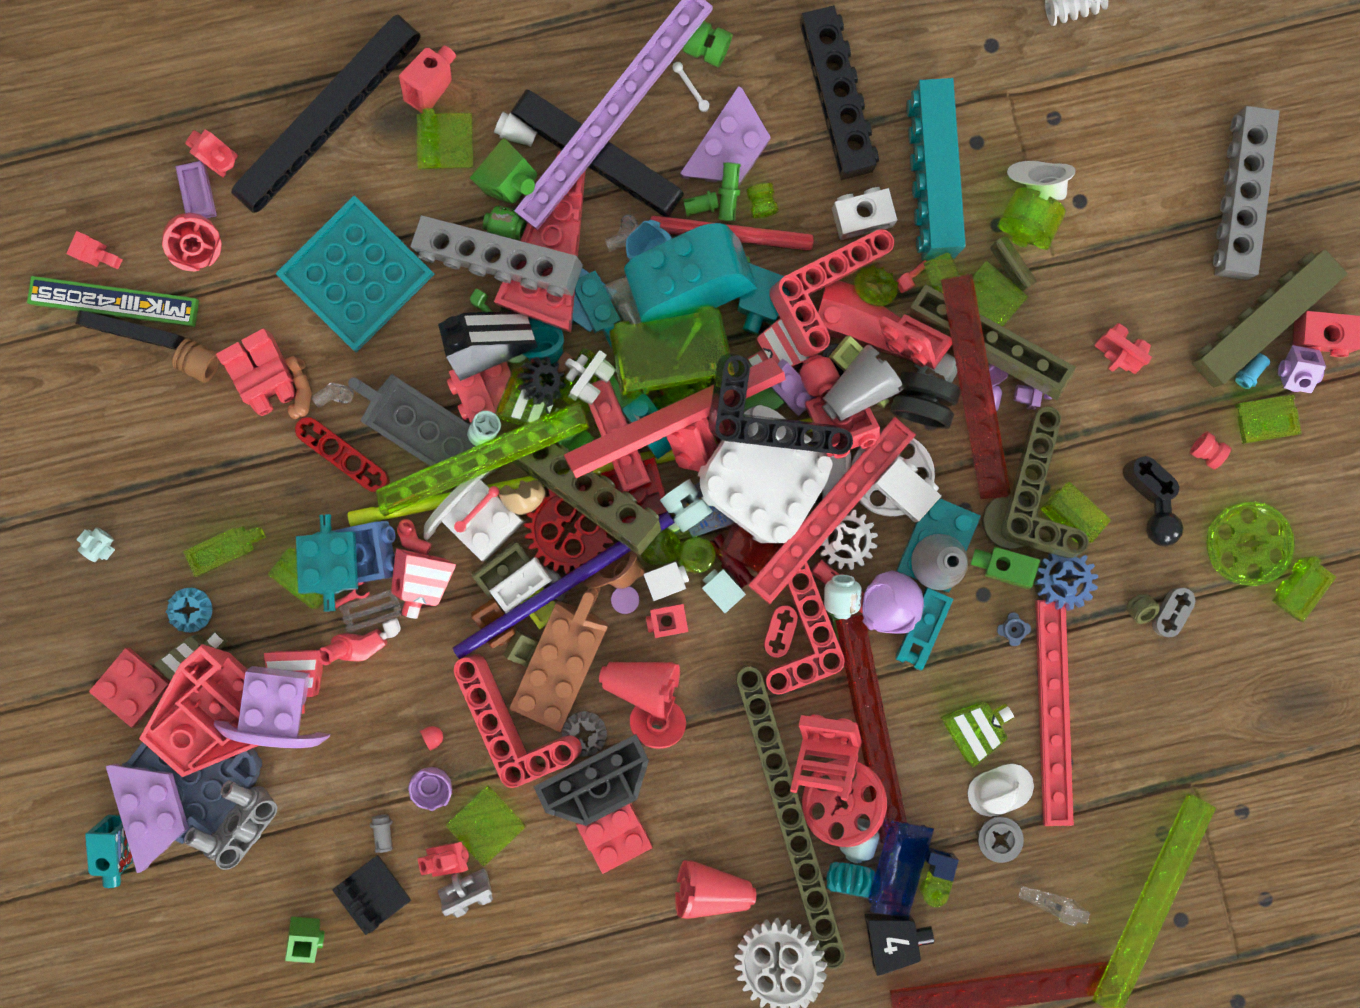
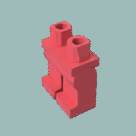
(258, 371)

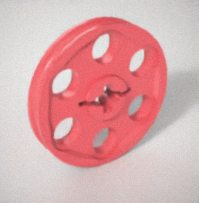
(847, 817)

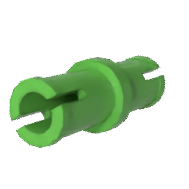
(729, 191)

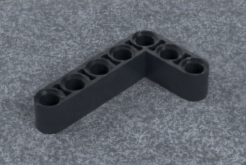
(766, 425)

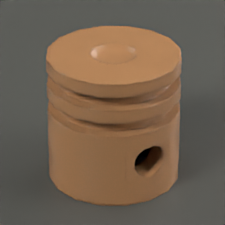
(195, 360)

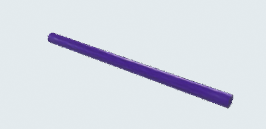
(548, 594)

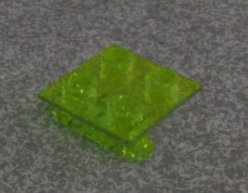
(444, 140)

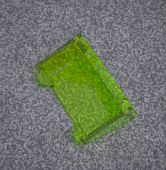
(668, 351)

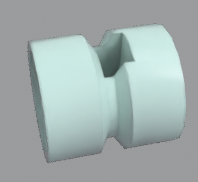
(692, 514)

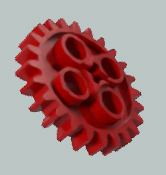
(548, 514)

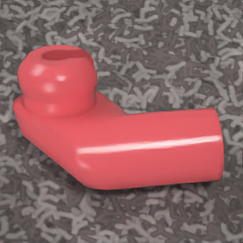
(409, 538)

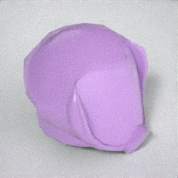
(892, 603)

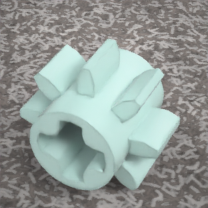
(95, 544)

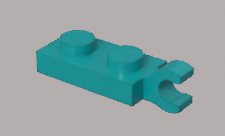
(596, 304)

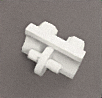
(598, 367)

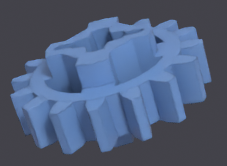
(1066, 591)

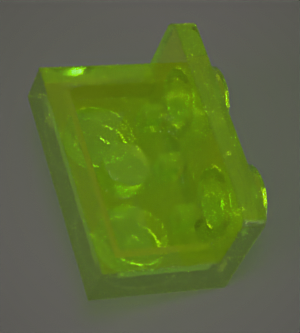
(1303, 588)

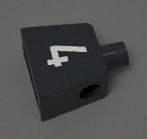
(895, 941)

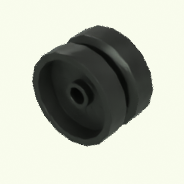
(926, 400)

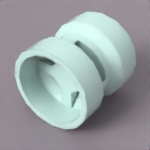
(487, 423)

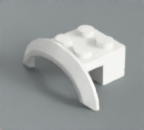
(487, 529)

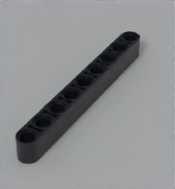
(326, 114)

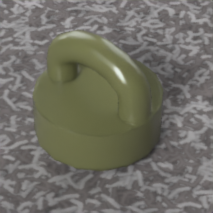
(1142, 608)

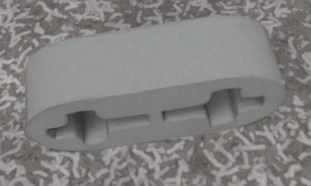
(1179, 615)

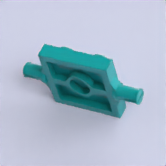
(326, 562)

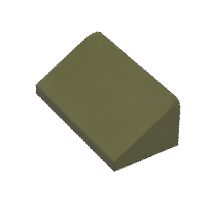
(1013, 263)
(500, 566)

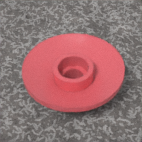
(671, 732)

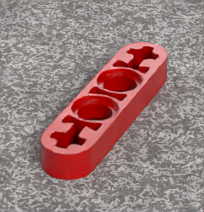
(340, 458)

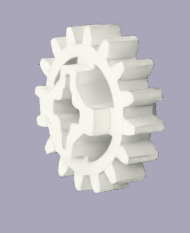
(853, 551)

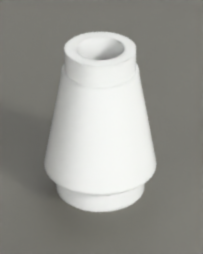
(515, 130)

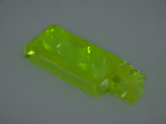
(222, 549)

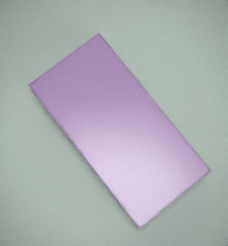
(196, 189)

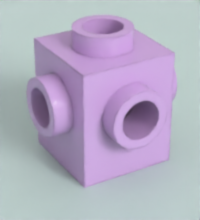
(1302, 369)

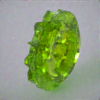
(871, 293)

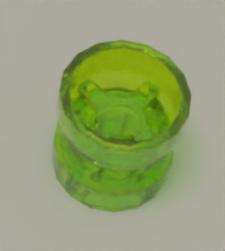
(762, 200)

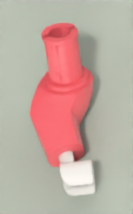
(358, 647)

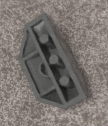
(596, 784)

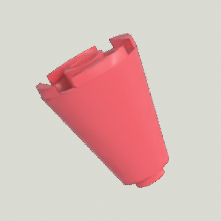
(643, 684)
(710, 892)

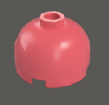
(191, 241)

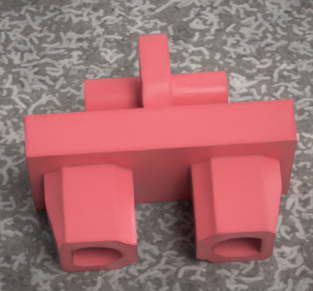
(211, 152)
(1123, 352)
(444, 859)

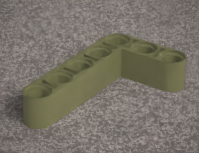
(1033, 490)

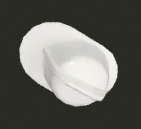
(1043, 177)
(1000, 790)

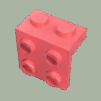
(915, 340)

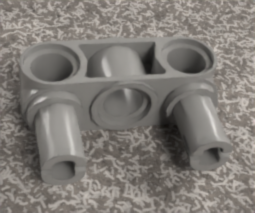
(240, 827)

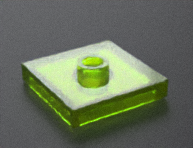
(485, 825)

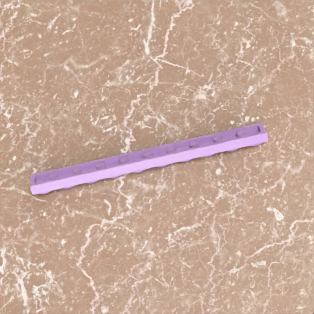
(613, 110)

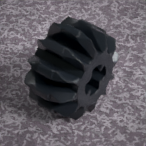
(551, 380)

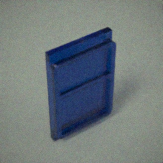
(900, 868)

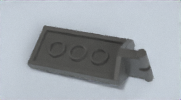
(413, 420)

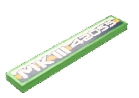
(113, 301)

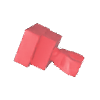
(91, 251)

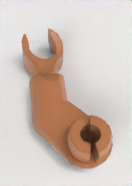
(303, 394)

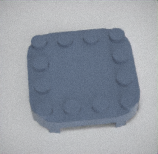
(201, 790)

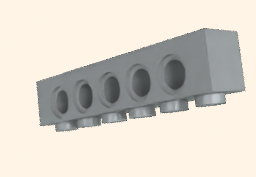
(1262, 126)
(433, 233)

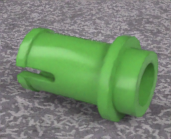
(701, 203)

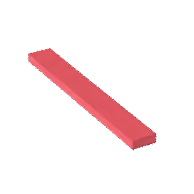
(664, 422)
(831, 511)
(1054, 714)

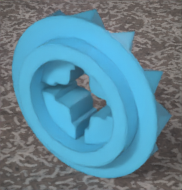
(196, 599)

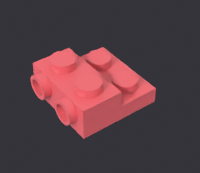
(480, 391)
(861, 425)
(616, 838)

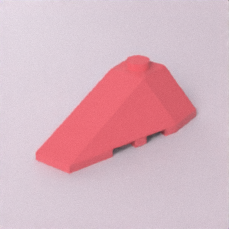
(849, 315)

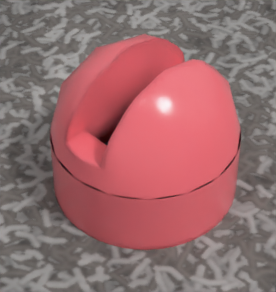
(432, 736)

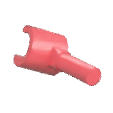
(906, 282)
(350, 596)

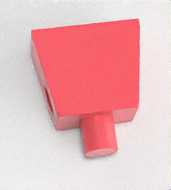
(427, 78)

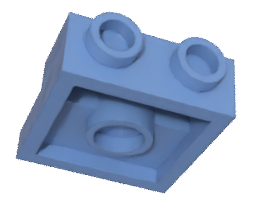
(373, 550)

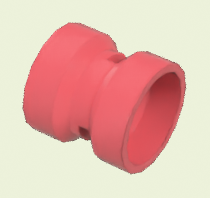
(1210, 450)

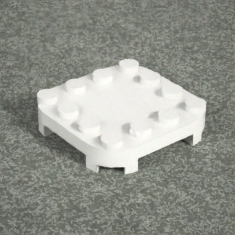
(764, 486)

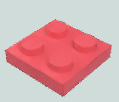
(130, 687)

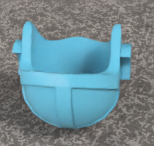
(645, 237)

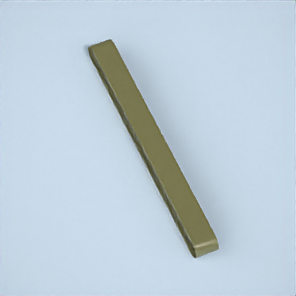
(796, 827)

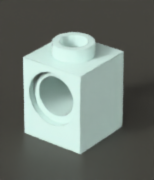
(722, 589)

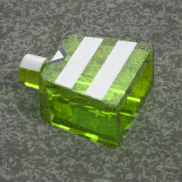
(515, 408)
(977, 730)

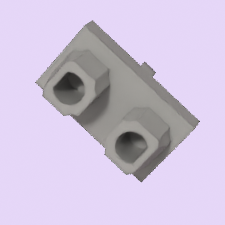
(464, 892)

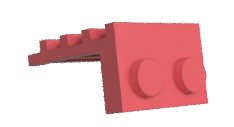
(695, 444)
(827, 739)

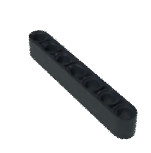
(610, 162)

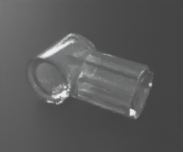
(622, 299)

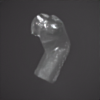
(335, 392)

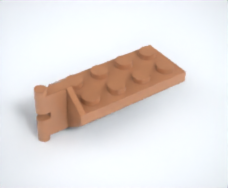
(560, 662)

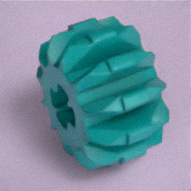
(850, 879)

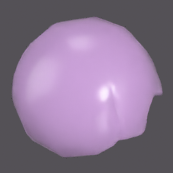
(430, 788)

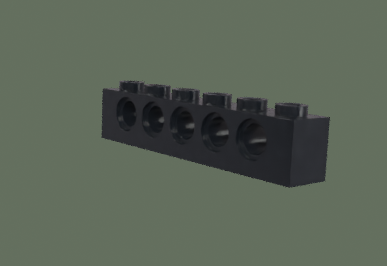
(813, 27)

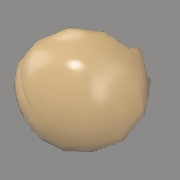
(523, 499)

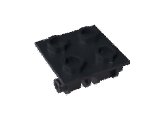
(371, 895)

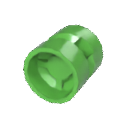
(698, 43)

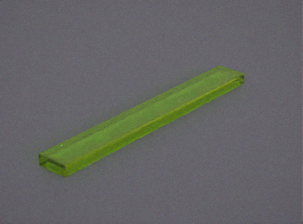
(482, 459)
(1154, 903)

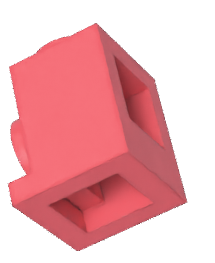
(678, 624)

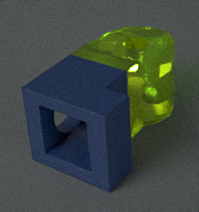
(940, 877)

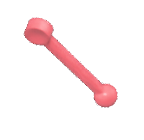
(460, 526)

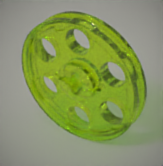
(1257, 554)

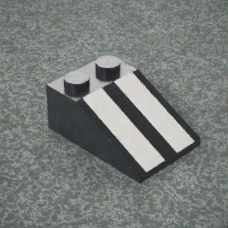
(484, 340)

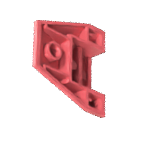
(201, 691)

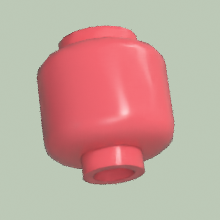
(818, 375)

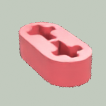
(787, 633)

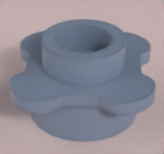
(1022, 629)

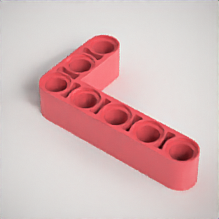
(822, 277)
(819, 649)
(506, 730)

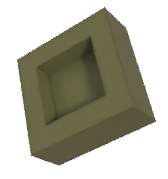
(521, 648)

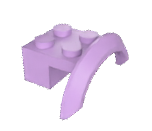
(272, 710)

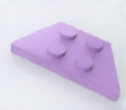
(733, 138)
(148, 811)

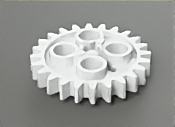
(757, 965)

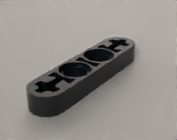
(128, 330)

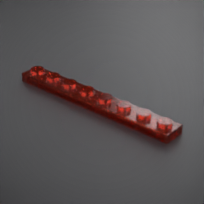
(976, 386)
(870, 715)
(1005, 989)

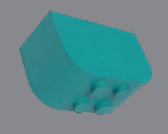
(689, 273)

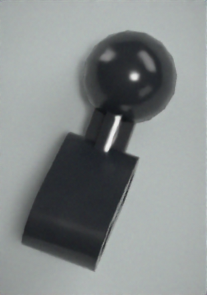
(1164, 526)

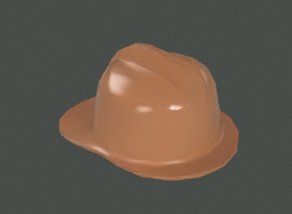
(618, 574)

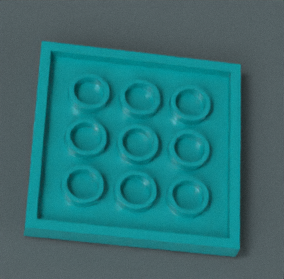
(355, 274)

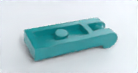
(926, 630)

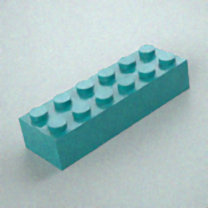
(936, 169)

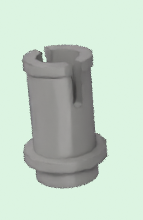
(382, 833)

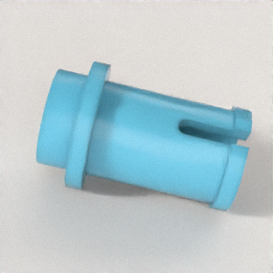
(1248, 376)

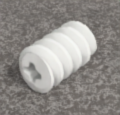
(1064, 7)

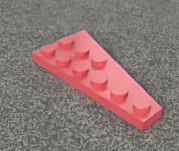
(558, 233)

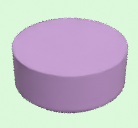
(625, 600)

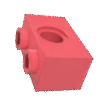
(1343, 332)

